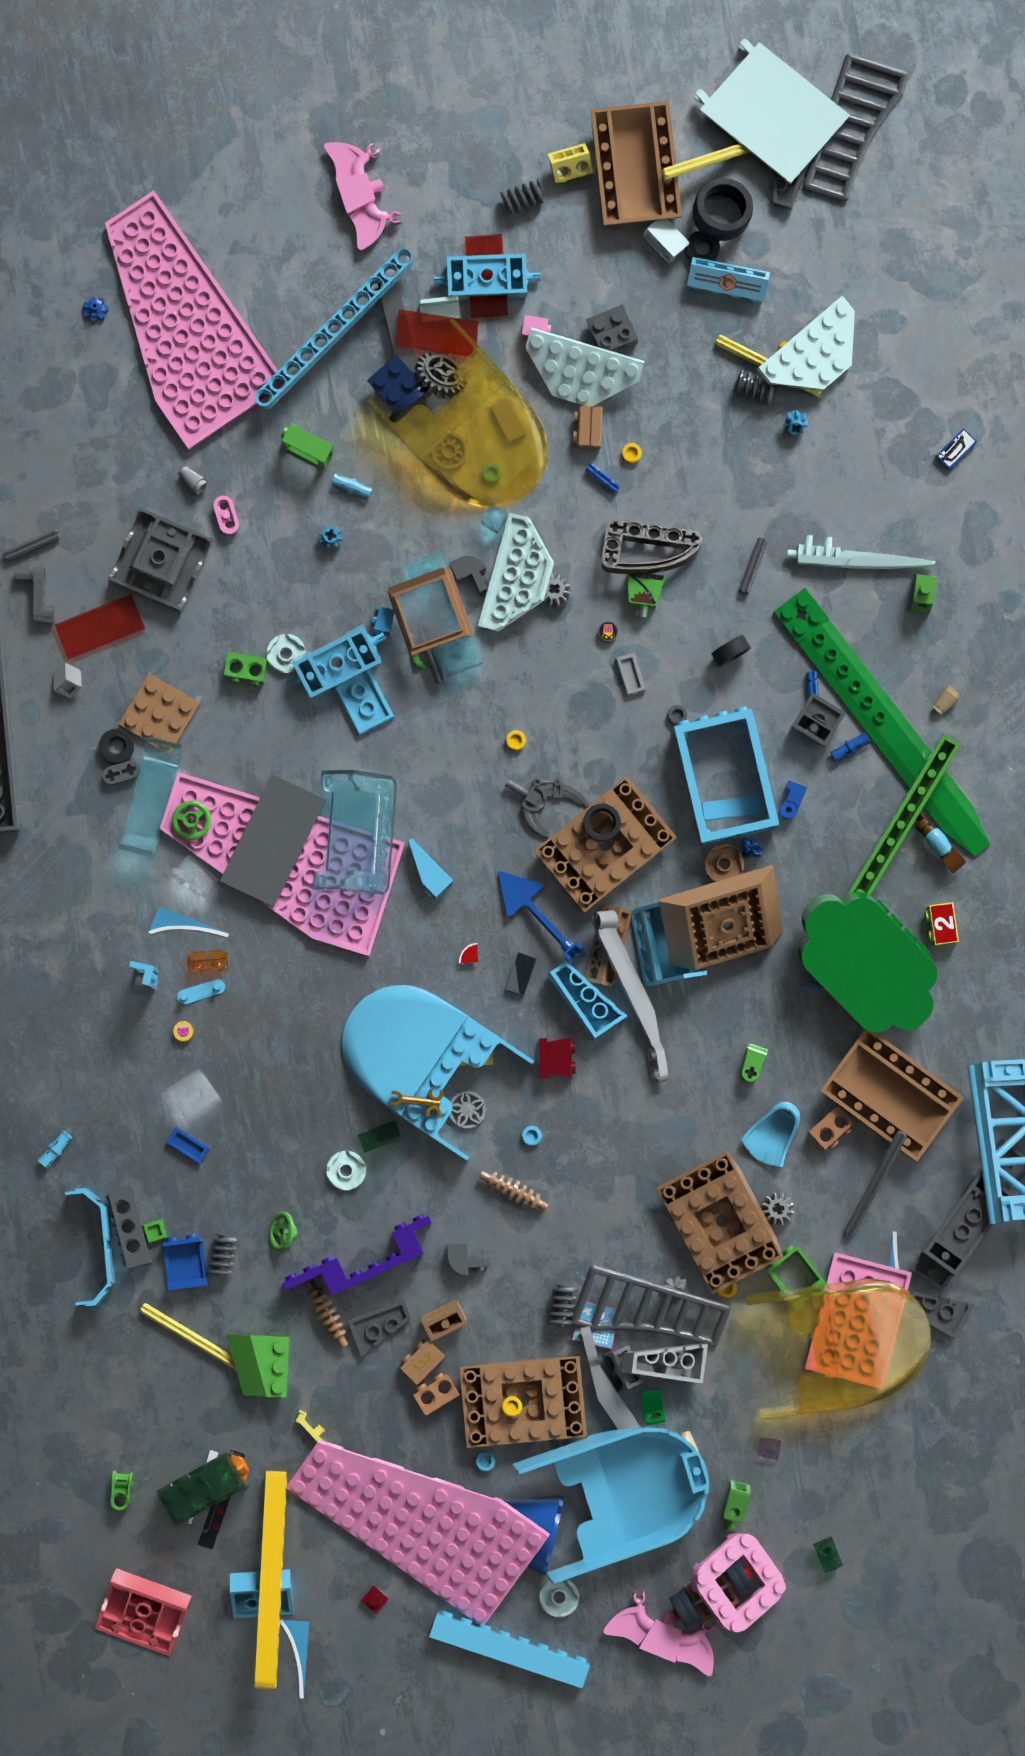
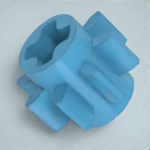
(795, 422)
(327, 532)

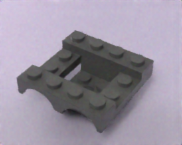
(183, 559)

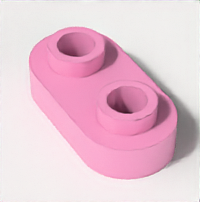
(226, 515)

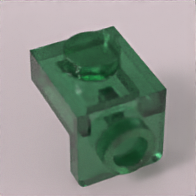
(828, 1555)

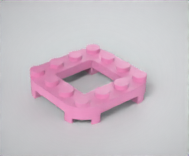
(717, 1562)

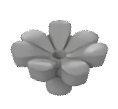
(676, 1284)

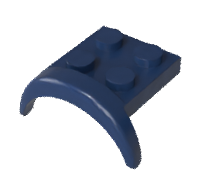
(397, 387)

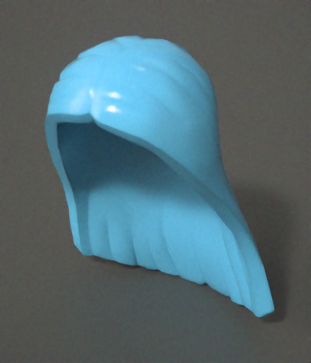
(772, 1134)

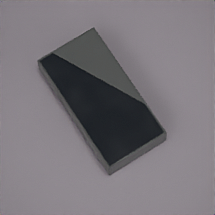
(521, 974)

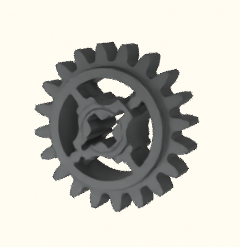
(437, 374)

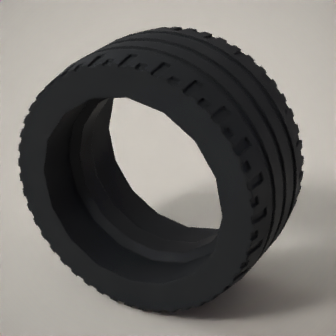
(728, 188)

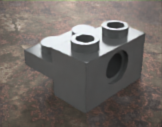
(612, 329)
(813, 727)

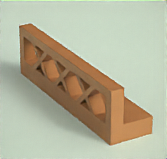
(606, 974)

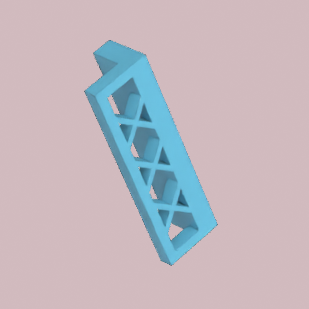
(150, 974)

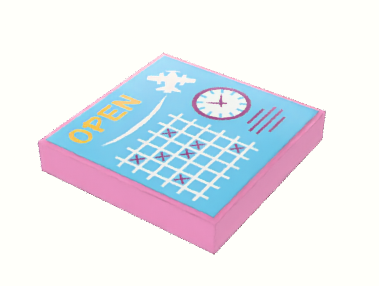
(601, 1337)

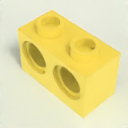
(569, 158)

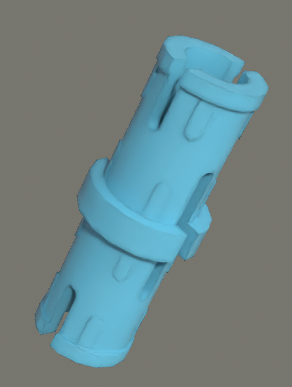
(352, 486)
(55, 1149)

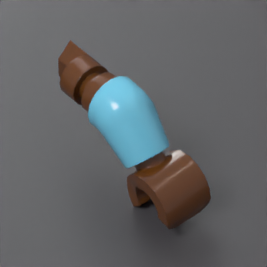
(938, 842)

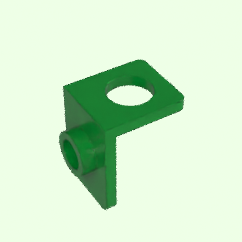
(652, 1405)

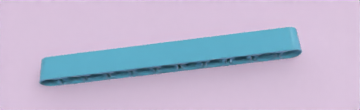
(331, 338)

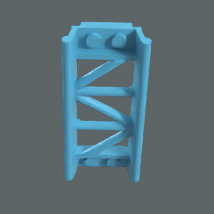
(993, 1076)

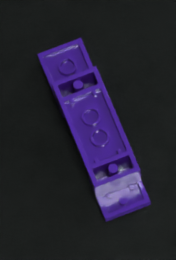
(335, 1275)

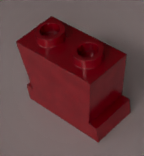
(556, 1058)

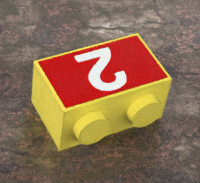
(942, 924)

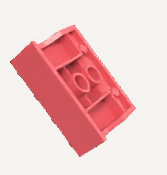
(143, 1612)

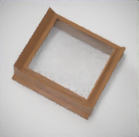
(429, 611)

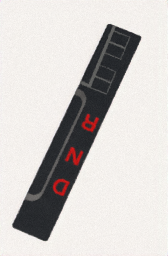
(215, 1518)

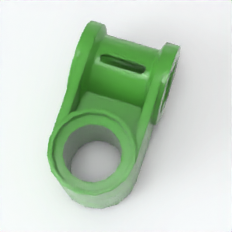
(753, 1059)
(121, 1488)

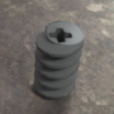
(523, 196)
(754, 386)
(222, 1255)
(562, 1306)

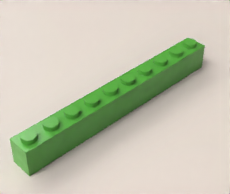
(905, 815)

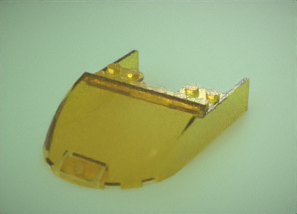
(484, 441)
(865, 1342)

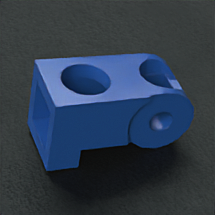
(793, 801)

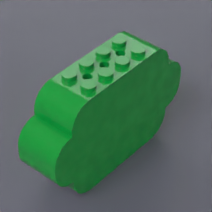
(868, 961)

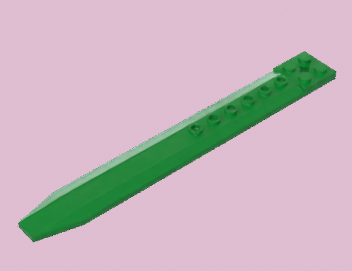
(879, 717)

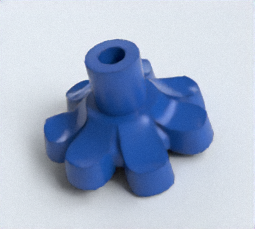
(97, 311)
(750, 848)

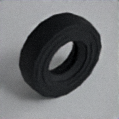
(694, 239)
(113, 734)

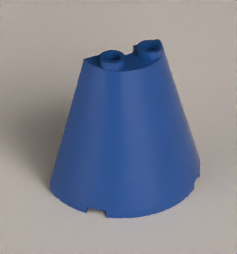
(546, 1514)

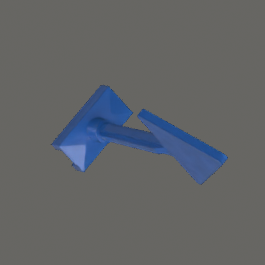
(518, 893)

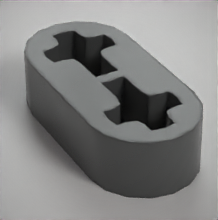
(119, 768)

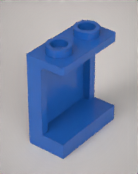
(185, 1262)

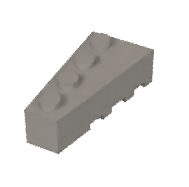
(674, 1363)

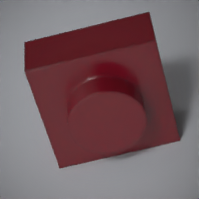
(374, 1599)

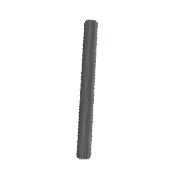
(875, 1183)

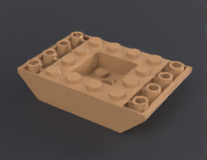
(593, 873)
(697, 916)
(726, 1251)
(553, 1406)

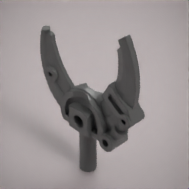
(537, 797)

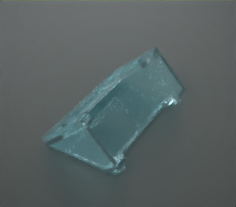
(358, 832)

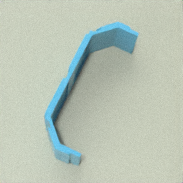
(106, 1239)

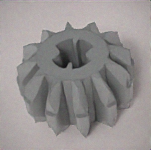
(561, 589)
(774, 1215)

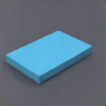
(364, 701)

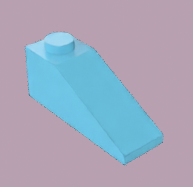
(431, 874)

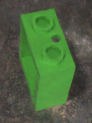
(307, 445)
(788, 1252)

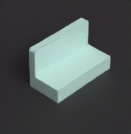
(665, 239)
(441, 306)

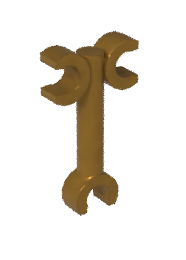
(433, 1102)

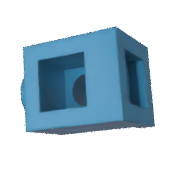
(383, 621)

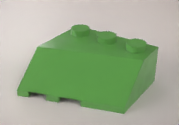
(260, 1364)

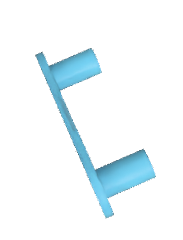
(200, 992)

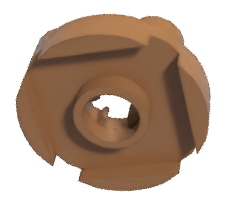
(726, 852)

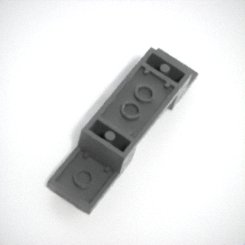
(962, 1229)

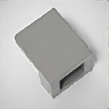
(67, 680)

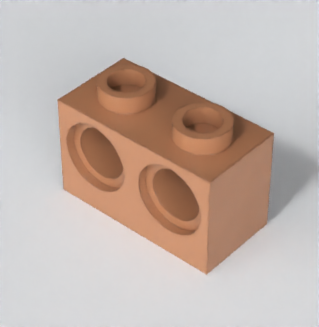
(828, 1124)
(438, 1398)

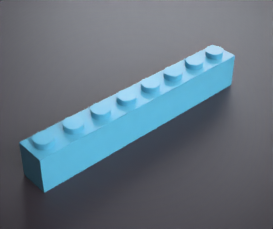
(510, 1650)

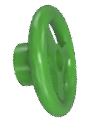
(184, 817)
(286, 1232)

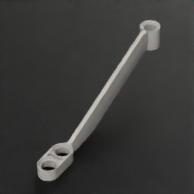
(605, 924)
(604, 1389)

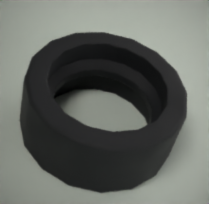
(731, 650)
(601, 837)

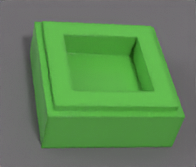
(154, 1231)

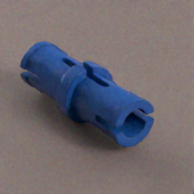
(850, 747)

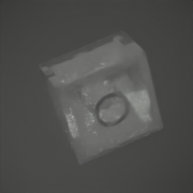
(194, 1096)

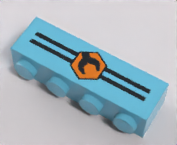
(728, 279)

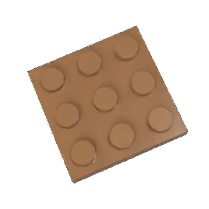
(159, 711)

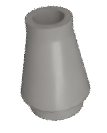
(193, 480)

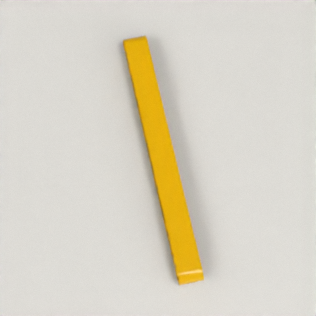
(271, 1580)

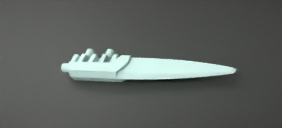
(832, 557)

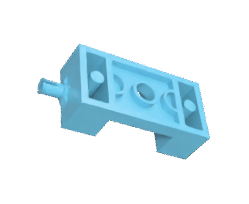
(508, 271)
(355, 649)

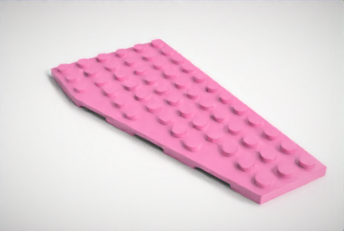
(189, 333)
(325, 916)
(432, 1529)

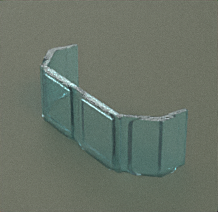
(151, 797)

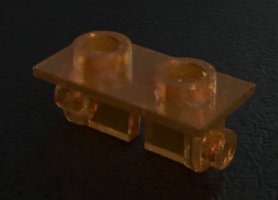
(199, 962)

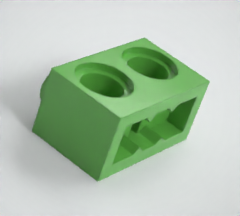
(246, 662)

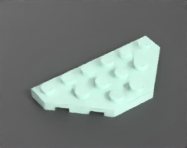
(816, 353)
(579, 369)
(518, 575)

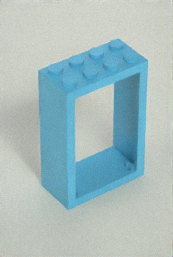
(680, 732)

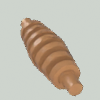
(513, 1190)
(326, 1313)

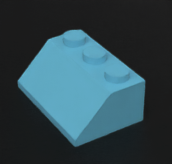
(246, 1591)

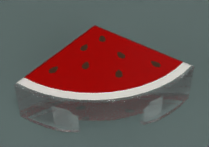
(469, 954)

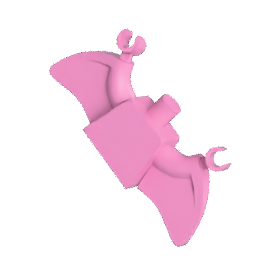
(358, 192)
(663, 1637)

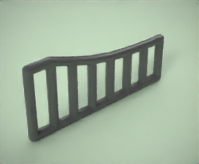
(873, 126)
(637, 1324)

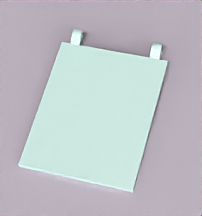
(773, 111)

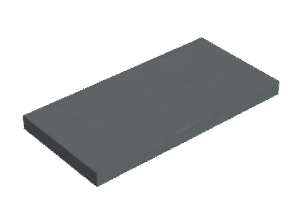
(272, 840)

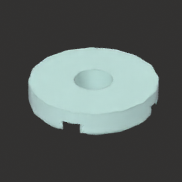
(277, 645)
(346, 1158)
(559, 1609)

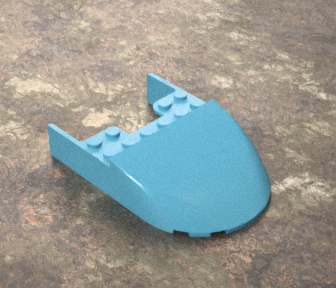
(413, 1043)
(639, 1488)

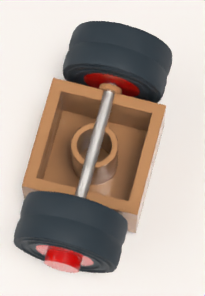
(685, 1609)

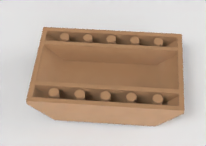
(630, 153)
(891, 1093)

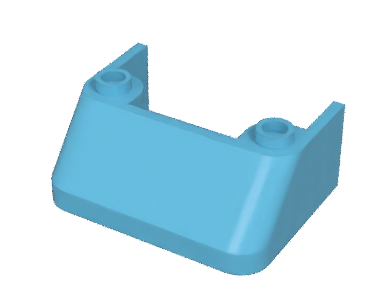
(653, 949)

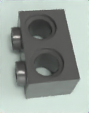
(613, 1362)

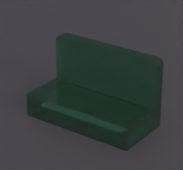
(379, 1136)

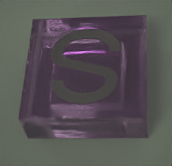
(769, 1448)

